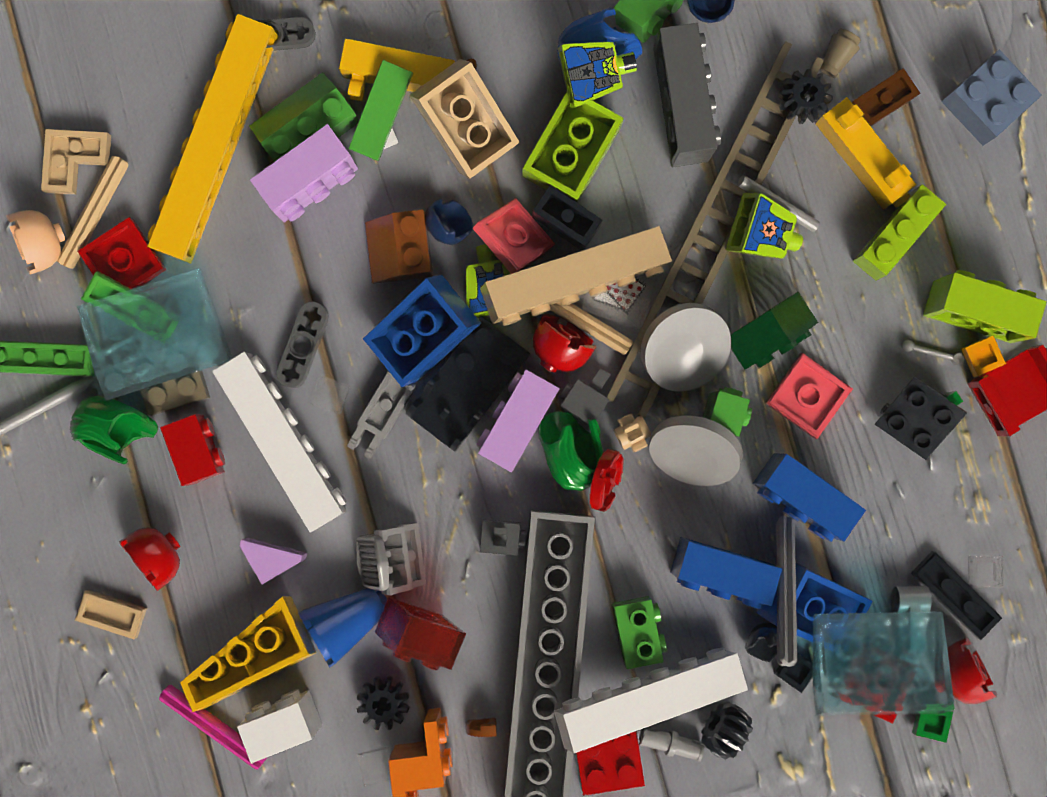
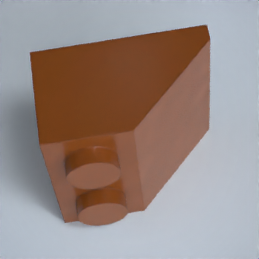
(399, 247)

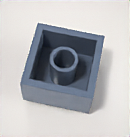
(991, 98)

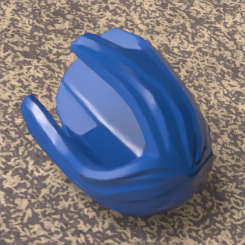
(594, 29)

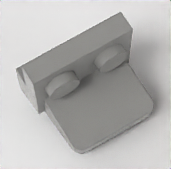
(391, 559)

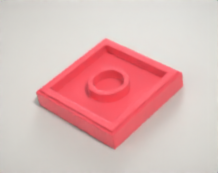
(513, 236)
(808, 396)

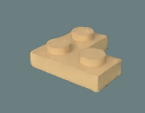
(64, 153)

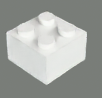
(280, 725)

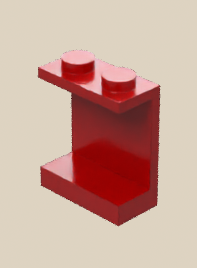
(1014, 390)

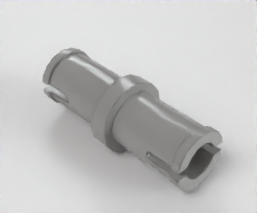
(671, 743)

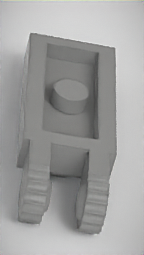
(381, 413)

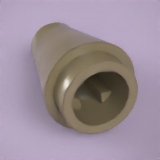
(839, 52)

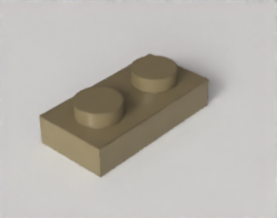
(175, 393)

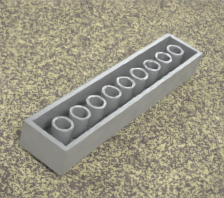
(548, 651)

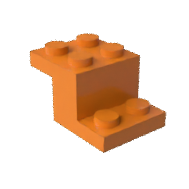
(422, 763)

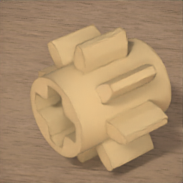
(632, 432)

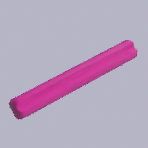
(208, 724)

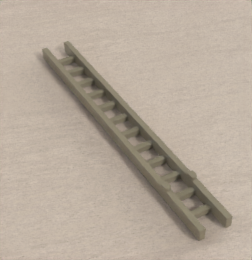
(707, 210)

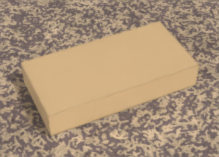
(110, 614)

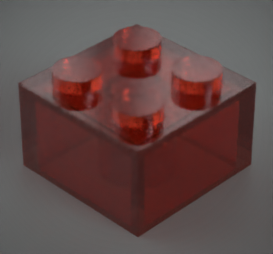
(419, 634)

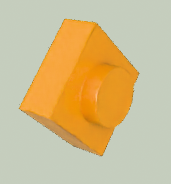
(983, 356)

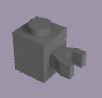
(585, 400)
(502, 537)

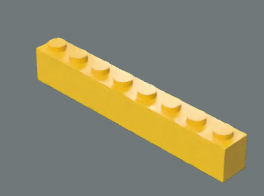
(212, 139)

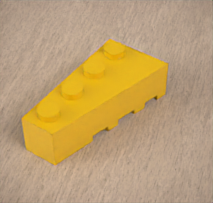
(262, 649)

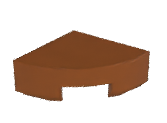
(482, 727)

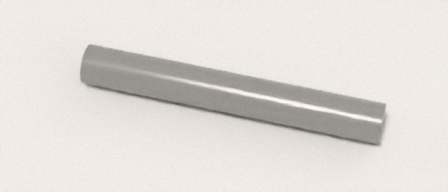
(802, 218)

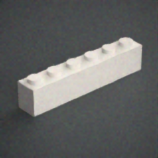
(280, 441)
(649, 700)

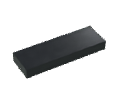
(956, 595)

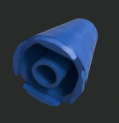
(343, 622)

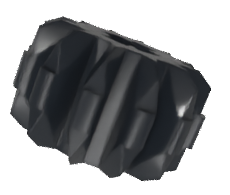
(811, 86)
(392, 711)
(726, 730)

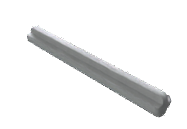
(786, 592)

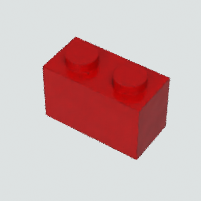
(193, 449)

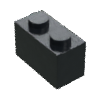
(566, 218)

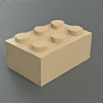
(464, 118)

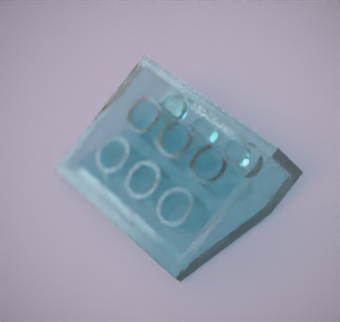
(153, 334)
(881, 664)

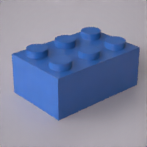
(421, 330)
(808, 498)
(725, 573)

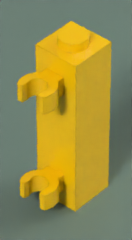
(363, 60)
(866, 154)

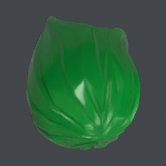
(109, 426)
(570, 449)

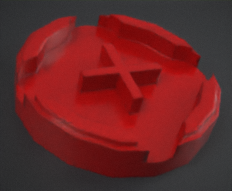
(606, 476)

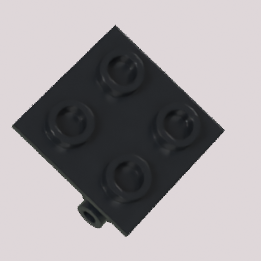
(920, 418)

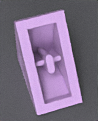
(269, 559)

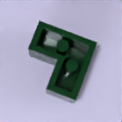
(774, 330)

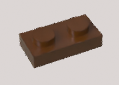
(887, 97)

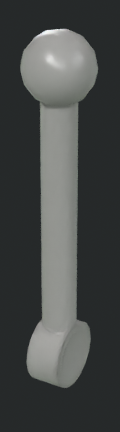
(956, 358)

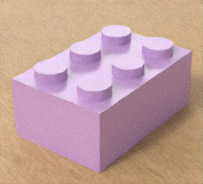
(305, 174)
(517, 420)

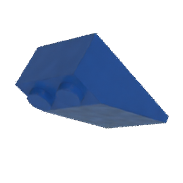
(817, 596)

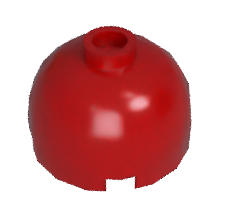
(560, 345)
(153, 555)
(968, 674)

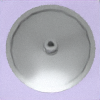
(685, 347)
(696, 450)

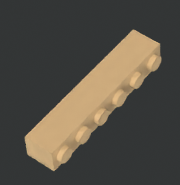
(575, 275)

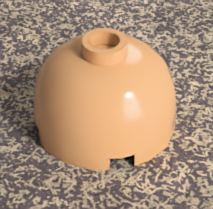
(36, 239)

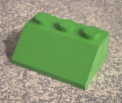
(302, 116)

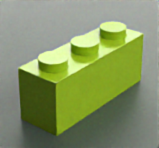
(899, 233)

